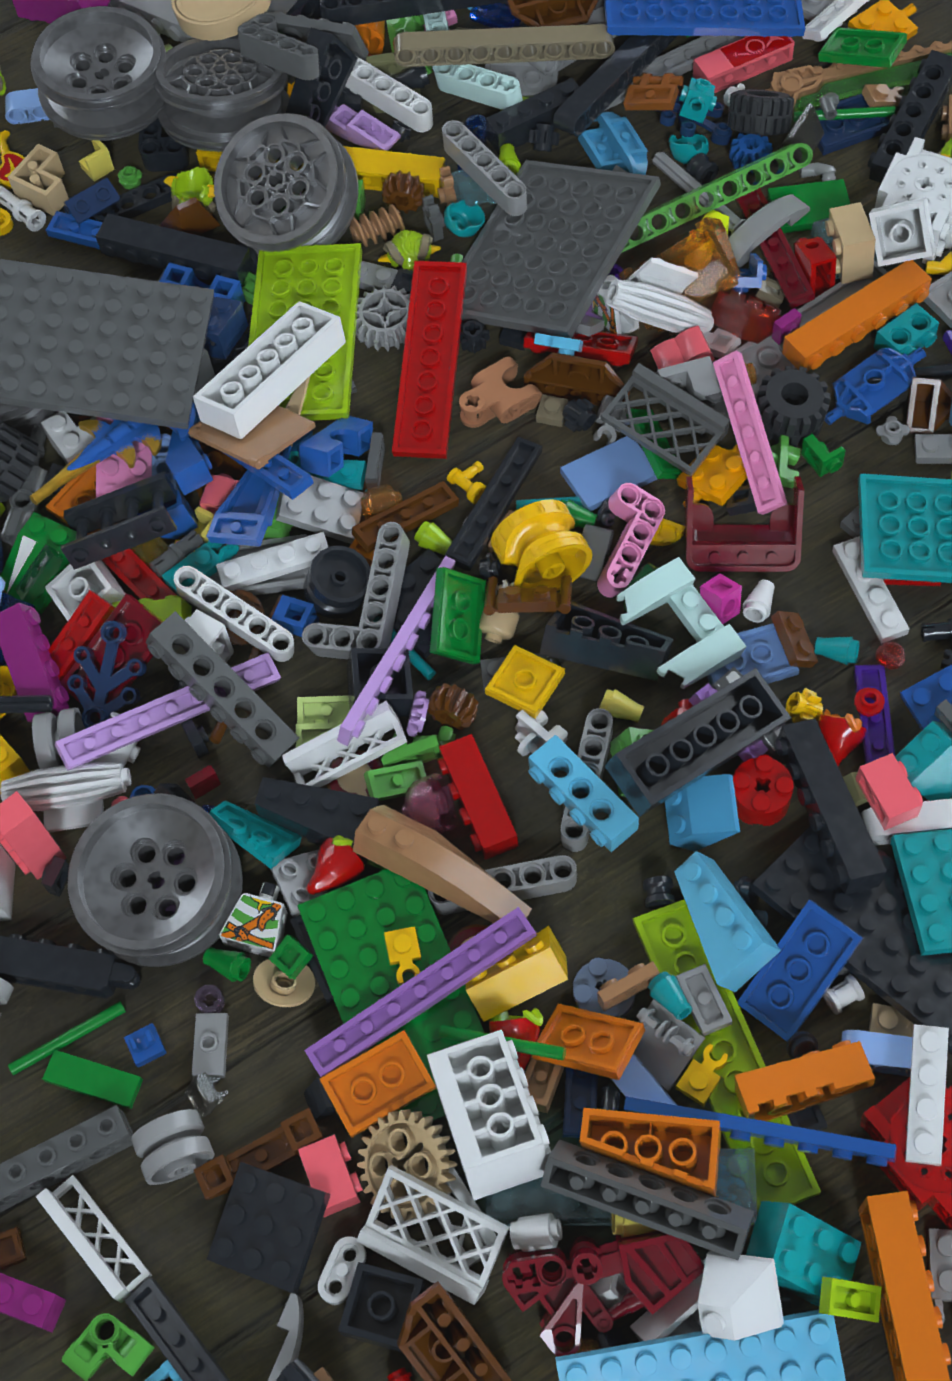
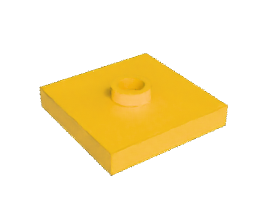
(525, 681)

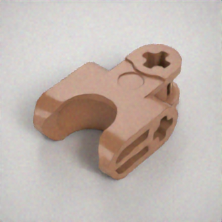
(494, 399)

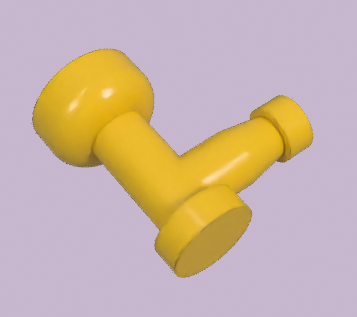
(462, 479)

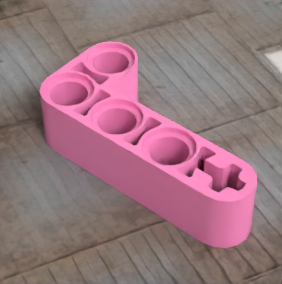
(628, 544)

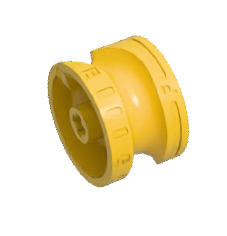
(541, 544)

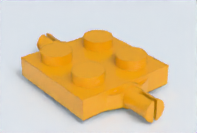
(886, 17)
(717, 476)

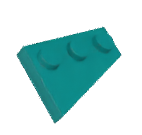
(255, 834)

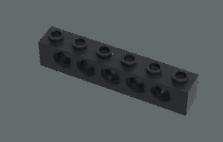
(915, 112)

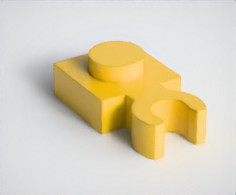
(403, 950)
(700, 1079)

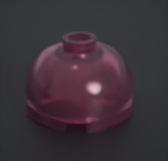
(430, 804)

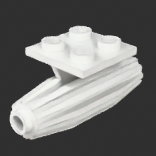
(655, 297)
(69, 797)

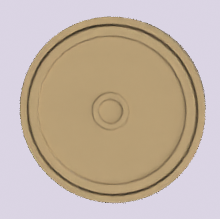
(216, 18)

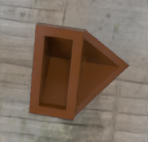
(190, 218)
(927, 405)

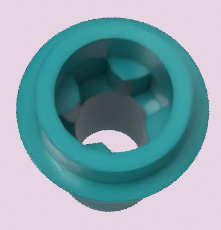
(838, 648)
(669, 994)

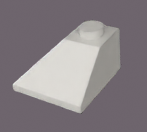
(739, 1297)

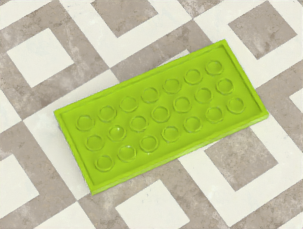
(326, 280)

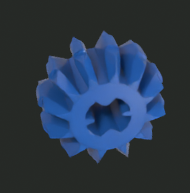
(748, 149)

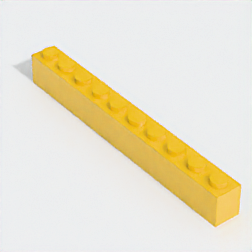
(371, 166)

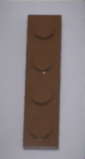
(408, 514)

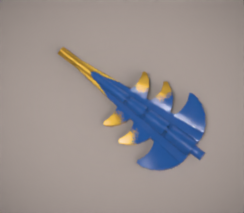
(109, 440)

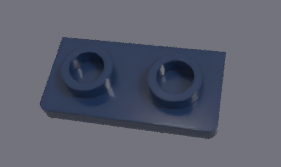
(91, 201)

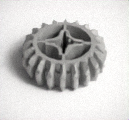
(372, 315)

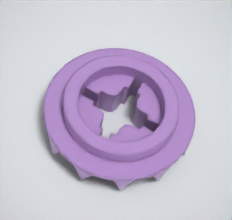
(417, 713)

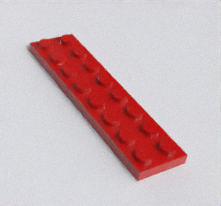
(430, 360)

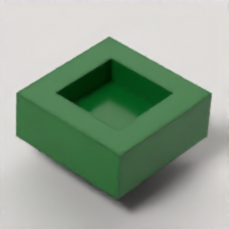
(291, 957)

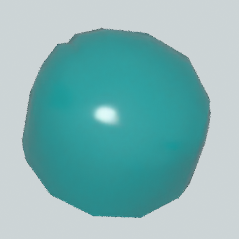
(687, 147)
(463, 219)

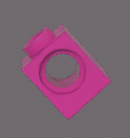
(722, 597)

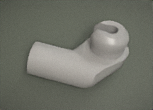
(816, 169)

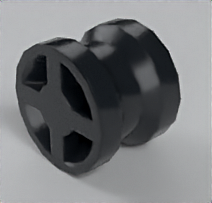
(702, 169)
(658, 892)

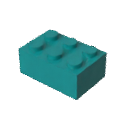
(802, 1249)

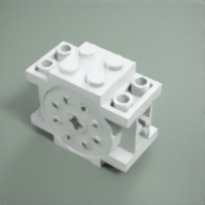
(922, 176)

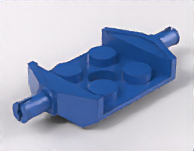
(861, 399)

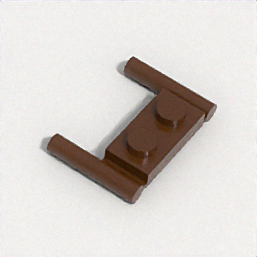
(535, 599)

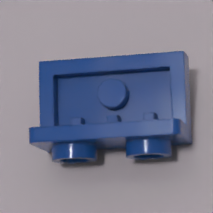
(753, 276)

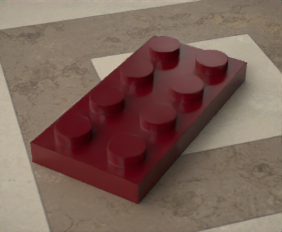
(139, 624)

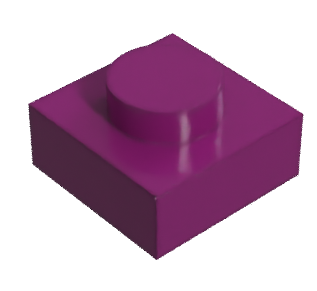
(786, 325)

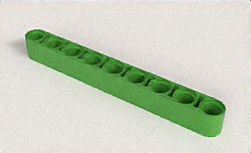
(716, 196)

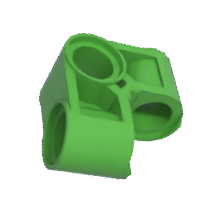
(89, 1351)

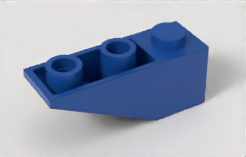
(188, 463)

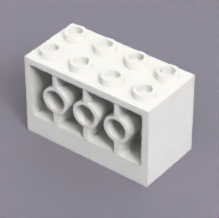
(490, 1113)

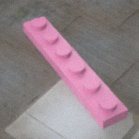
(750, 433)

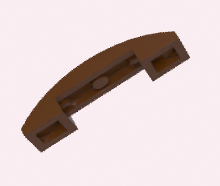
(265, 1153)

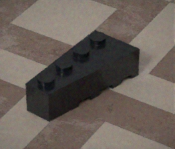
(319, 96)
(605, 643)
(313, 810)

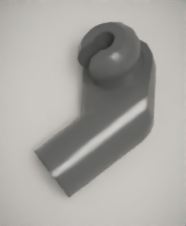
(829, 104)

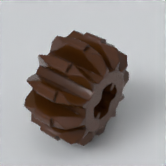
(403, 191)
(453, 706)

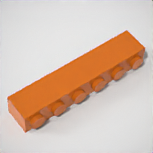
(857, 316)

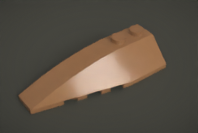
(432, 863)

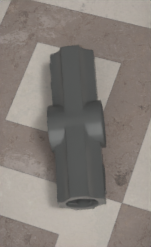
(22, 506)

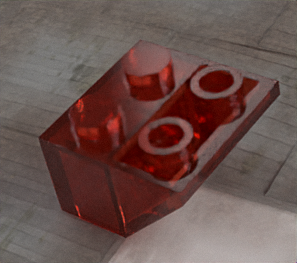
(743, 316)

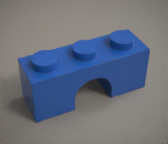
(222, 286)
(325, 450)

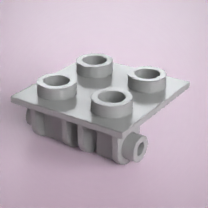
(293, 877)
(665, 1044)

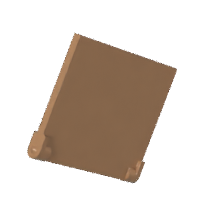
(262, 443)

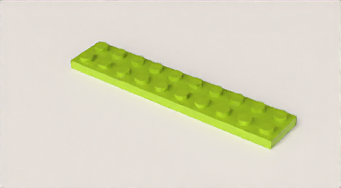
(675, 948)

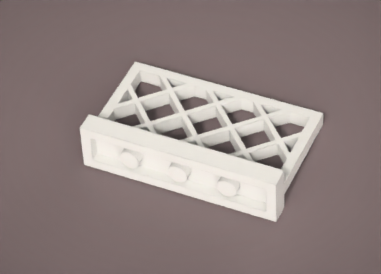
(427, 1260)

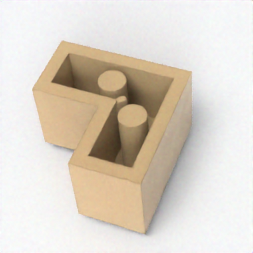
(40, 180)
(851, 242)

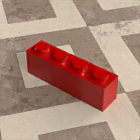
(478, 797)

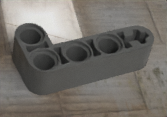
(264, 44)

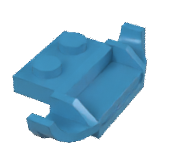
(614, 145)

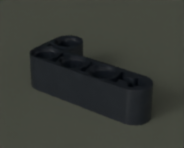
(160, 151)

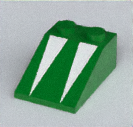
(27, 547)

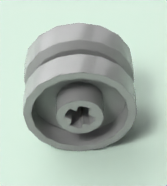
(49, 729)
(172, 1146)

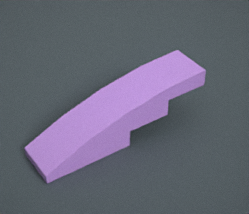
(361, 129)

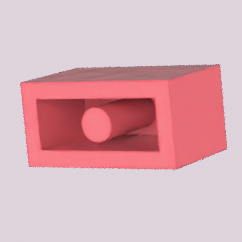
(889, 791)
(329, 1172)

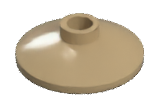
(279, 989)

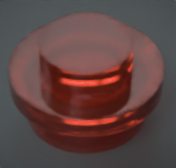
(890, 655)

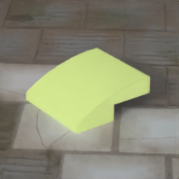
(319, 715)

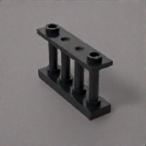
(114, 507)

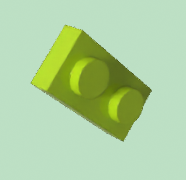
(850, 1299)

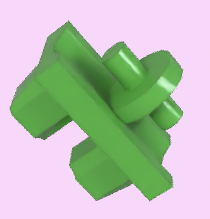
(784, 455)

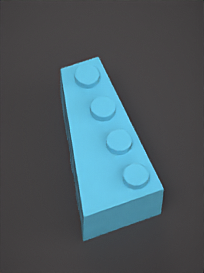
(725, 924)

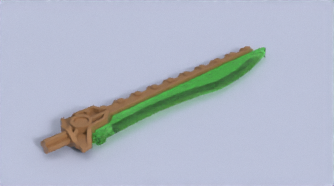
(849, 80)

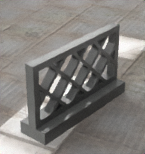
(681, 404)

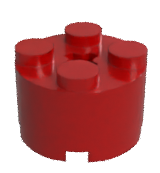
(774, 789)

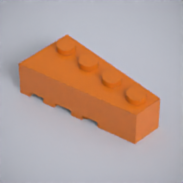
(803, 1081)
(660, 1144)

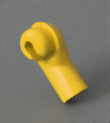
(940, 267)

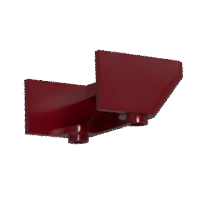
(744, 547)

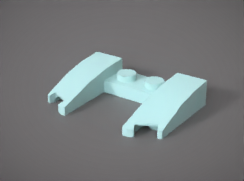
(674, 585)

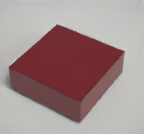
(203, 781)

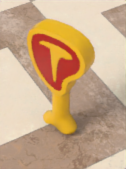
(9, 159)

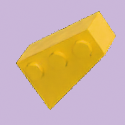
(519, 975)

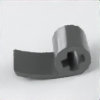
(600, 542)

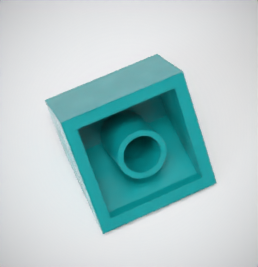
(930, 761)

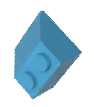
(703, 813)

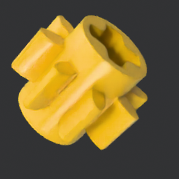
(804, 706)

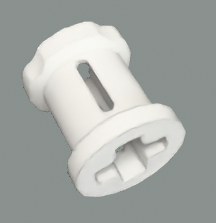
(843, 994)

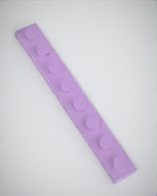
(391, 661)
(154, 717)

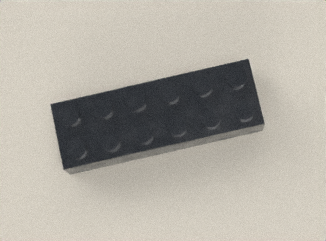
(697, 742)

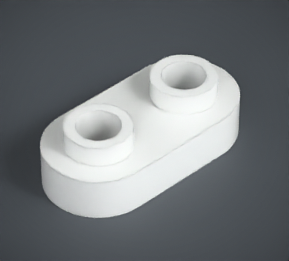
(340, 1270)

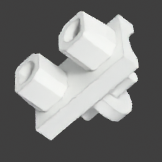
(532, 734)

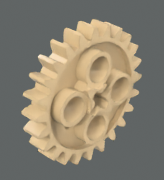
(389, 1144)

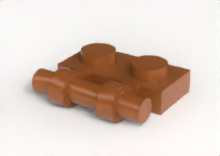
(653, 92)

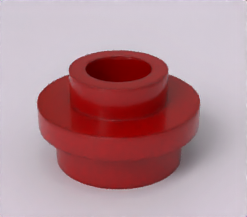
(869, 709)

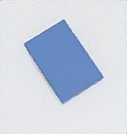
(605, 470)
(763, 653)

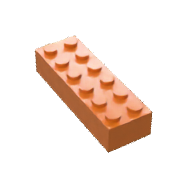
(906, 1300)

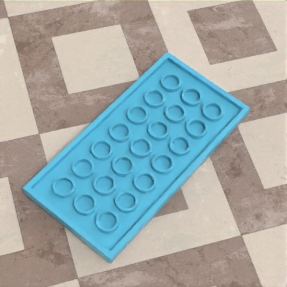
(798, 1351)

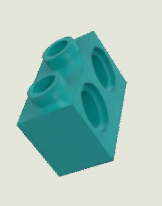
(908, 331)

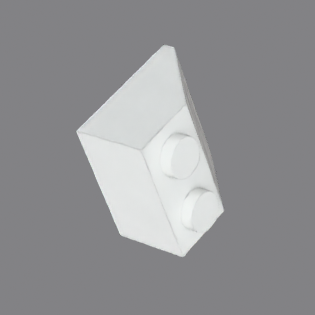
(73, 585)

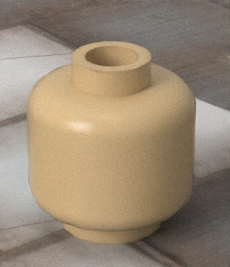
(499, 626)

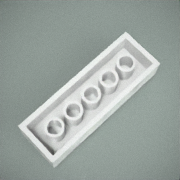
(269, 370)

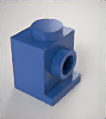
(294, 614)

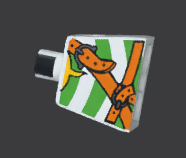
(614, 320)
(256, 922)

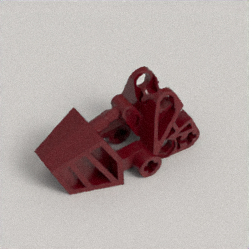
(652, 1268)

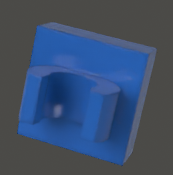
(145, 1045)

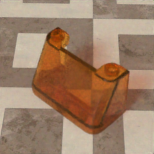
(704, 252)

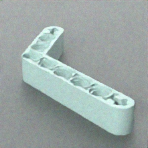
(470, 80)

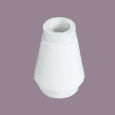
(759, 602)

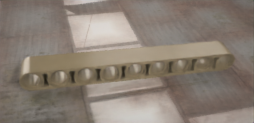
(503, 45)

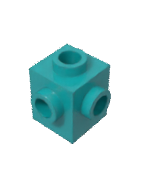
(697, 99)

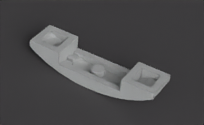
(764, 223)
(292, 1322)

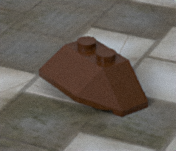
(552, 12)
(574, 378)
(444, 1342)

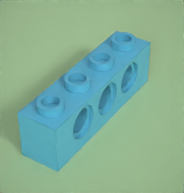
(557, 756)

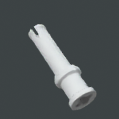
(22, 210)

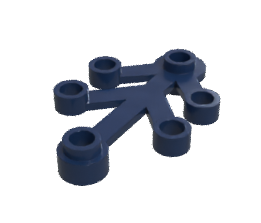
(720, 133)
(104, 680)

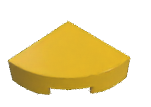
(667, 533)

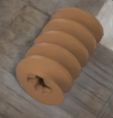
(376, 225)

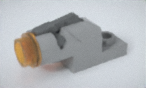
(700, 378)

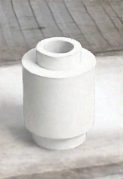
(535, 1232)

